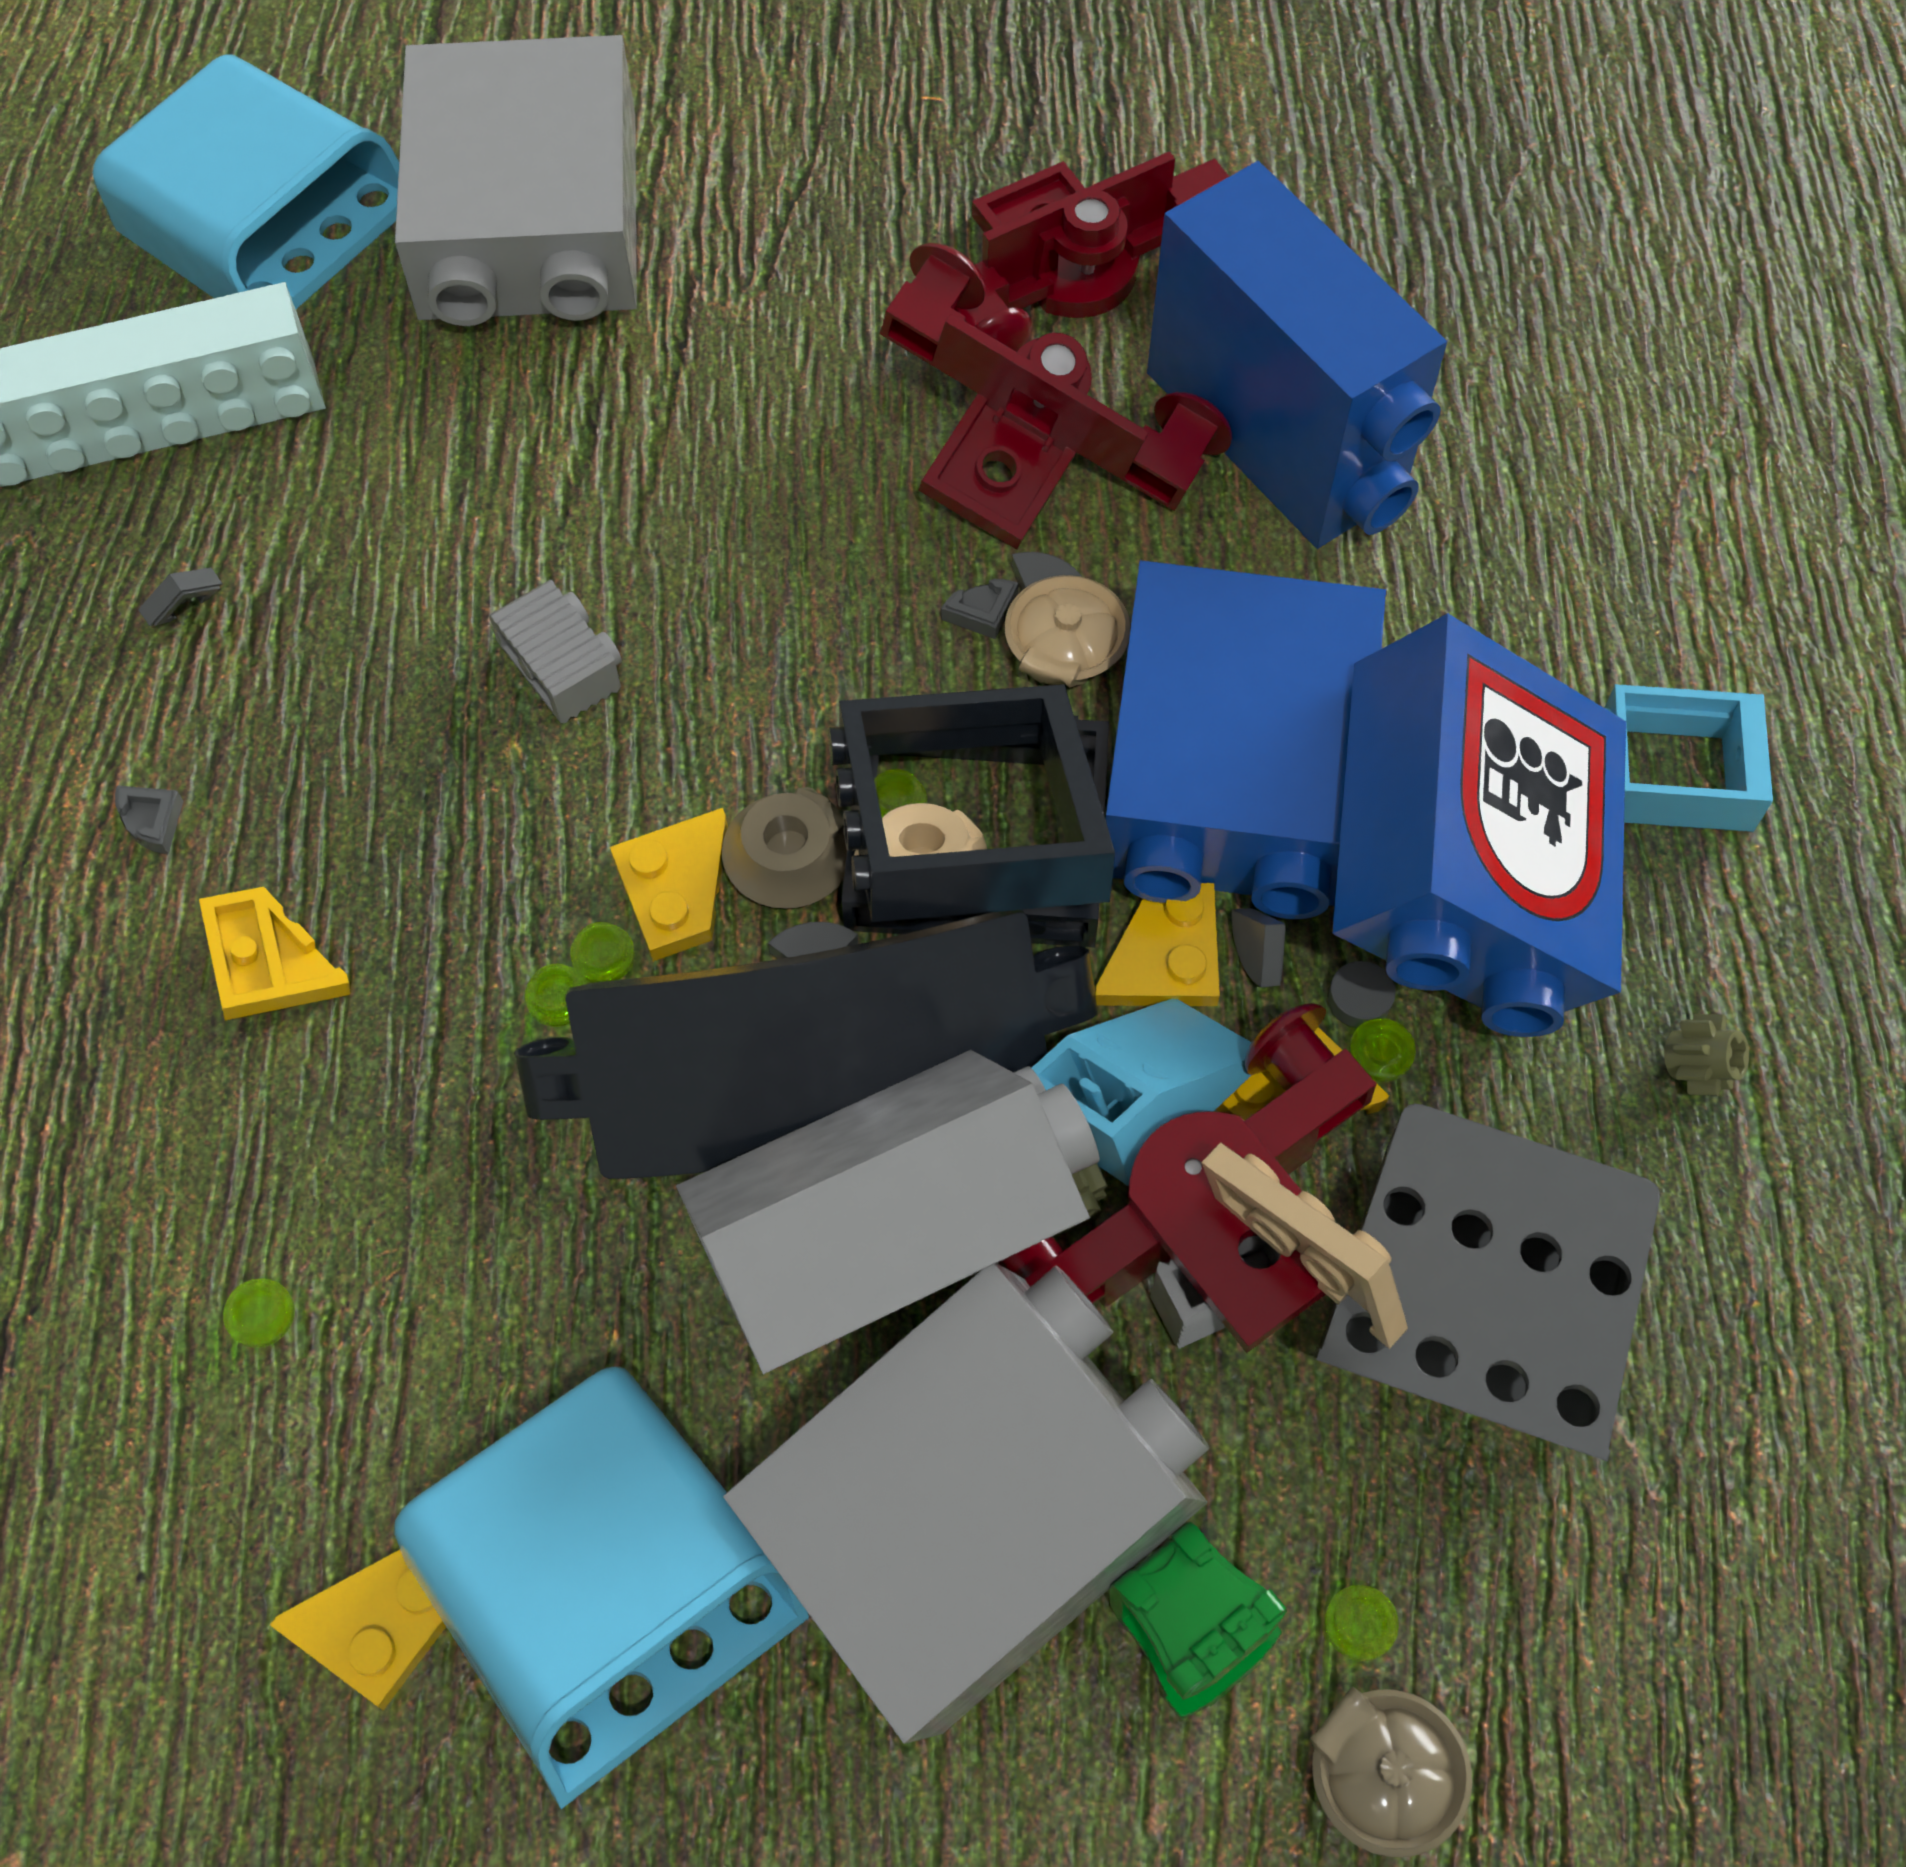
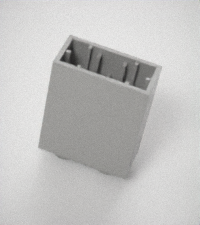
(518, 179)
(889, 1201)
(970, 1496)

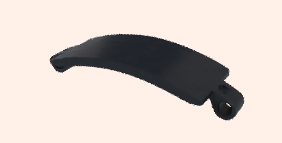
(742, 1054)

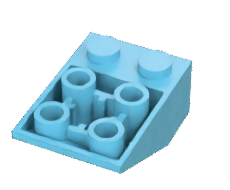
(1144, 1073)

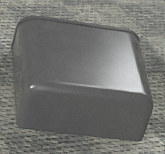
(1509, 1275)

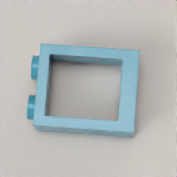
(1701, 713)

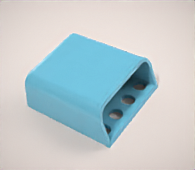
(244, 179)
(580, 1563)

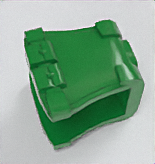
(1196, 1619)

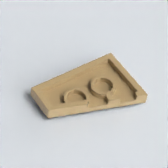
(1289, 1222)

